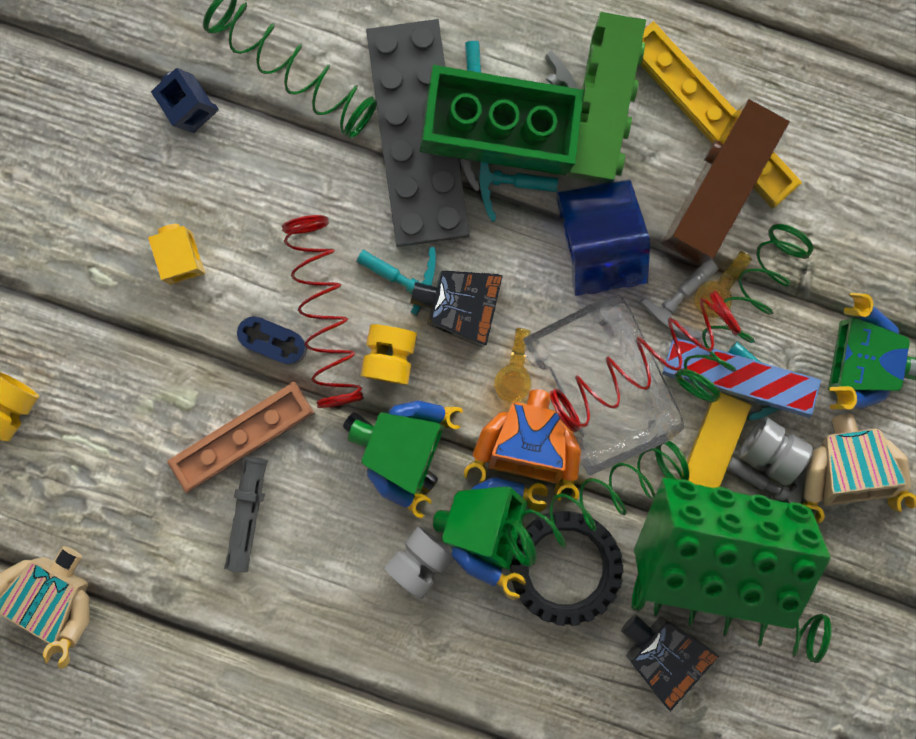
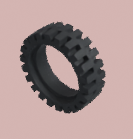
(599, 599)

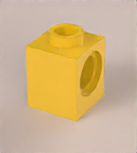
(176, 254)

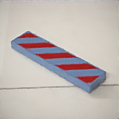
(752, 381)

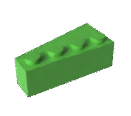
(608, 90)

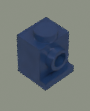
(184, 100)

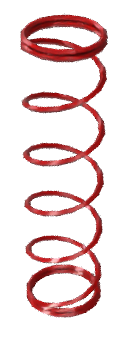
(306, 225)
(573, 422)

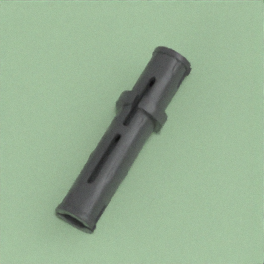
(244, 521)

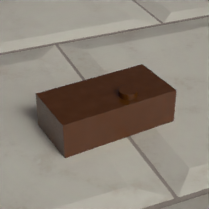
(725, 182)

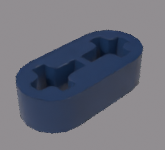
(275, 332)

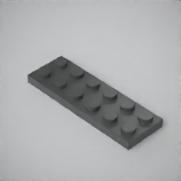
(421, 186)

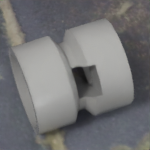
(780, 454)
(419, 562)

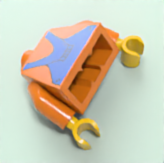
(530, 444)

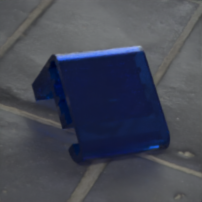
(605, 237)

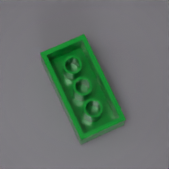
(501, 120)

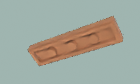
(240, 437)

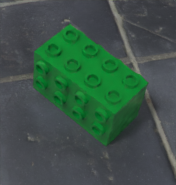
(729, 553)

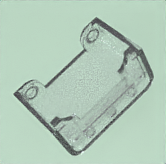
(579, 348)

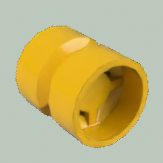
(385, 367)
(15, 400)

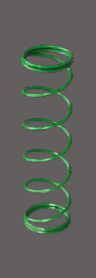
(220, 26)
(701, 393)
(526, 541)
(638, 604)

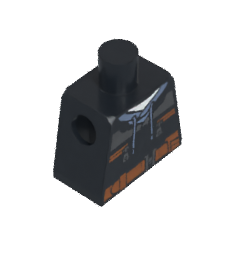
(461, 304)
(667, 658)

